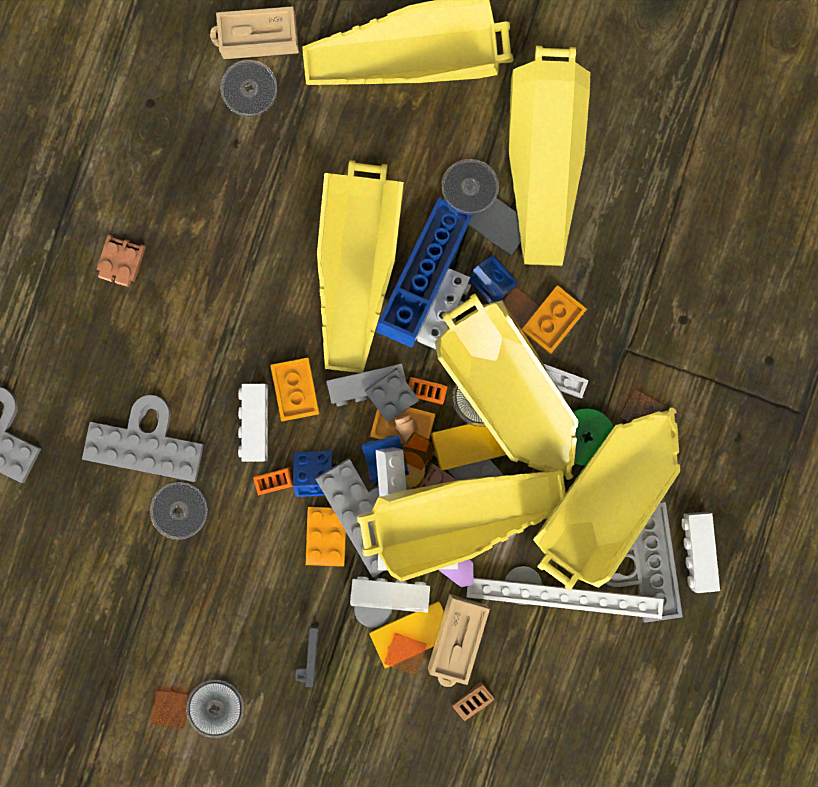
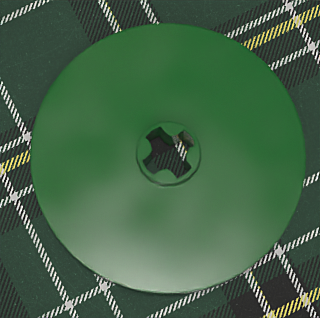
(598, 426)

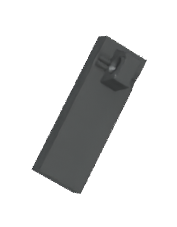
(307, 673)

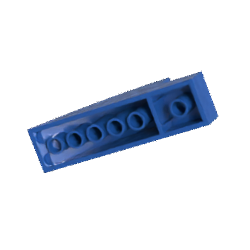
(423, 274)

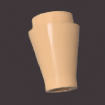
(404, 426)

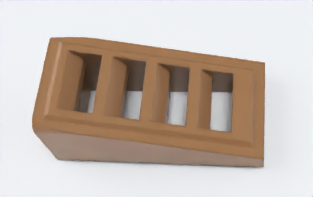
(489, 697)

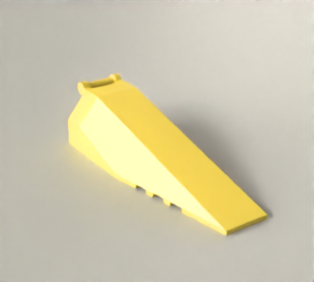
(413, 46)
(547, 150)
(355, 260)
(456, 519)

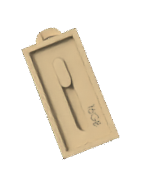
(256, 32)
(458, 640)

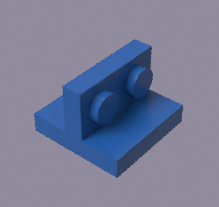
(492, 280)

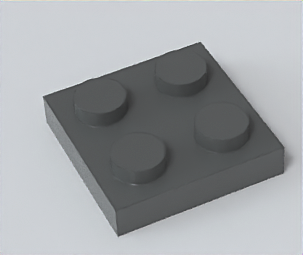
(391, 395)

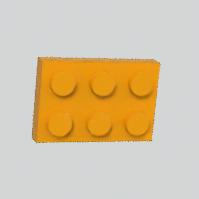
(553, 319)
(295, 389)
(422, 424)
(324, 538)

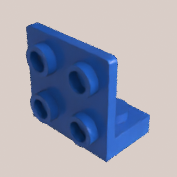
(369, 450)
(308, 467)

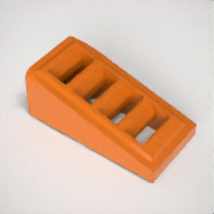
(440, 400)
(288, 472)

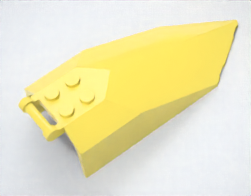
(509, 386)
(611, 500)

